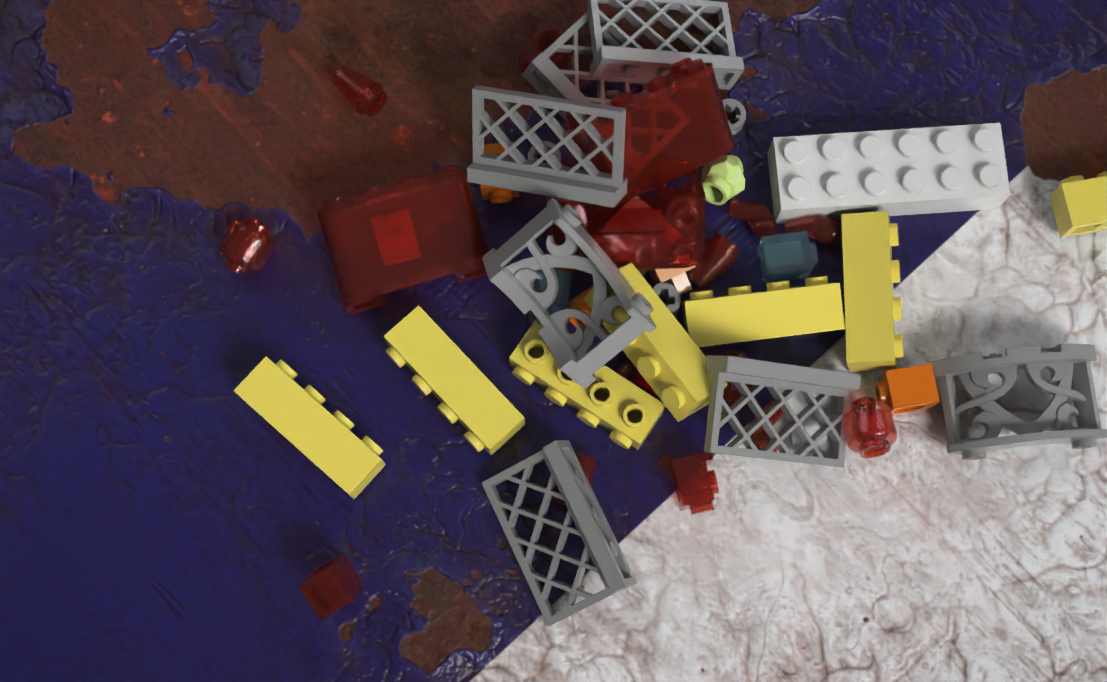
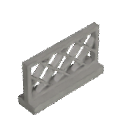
(641, 65)
(553, 82)
(552, 177)
(776, 377)
(587, 516)

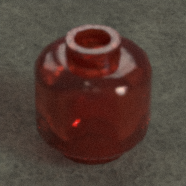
(247, 245)
(869, 427)

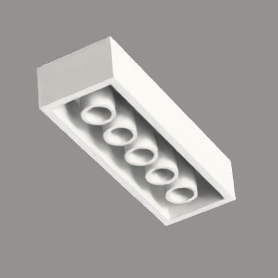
(889, 172)

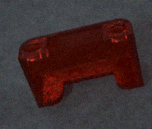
(667, 128)
(646, 230)
(403, 236)

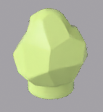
(723, 179)

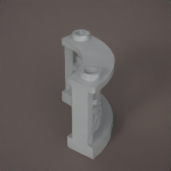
(517, 283)
(1068, 366)

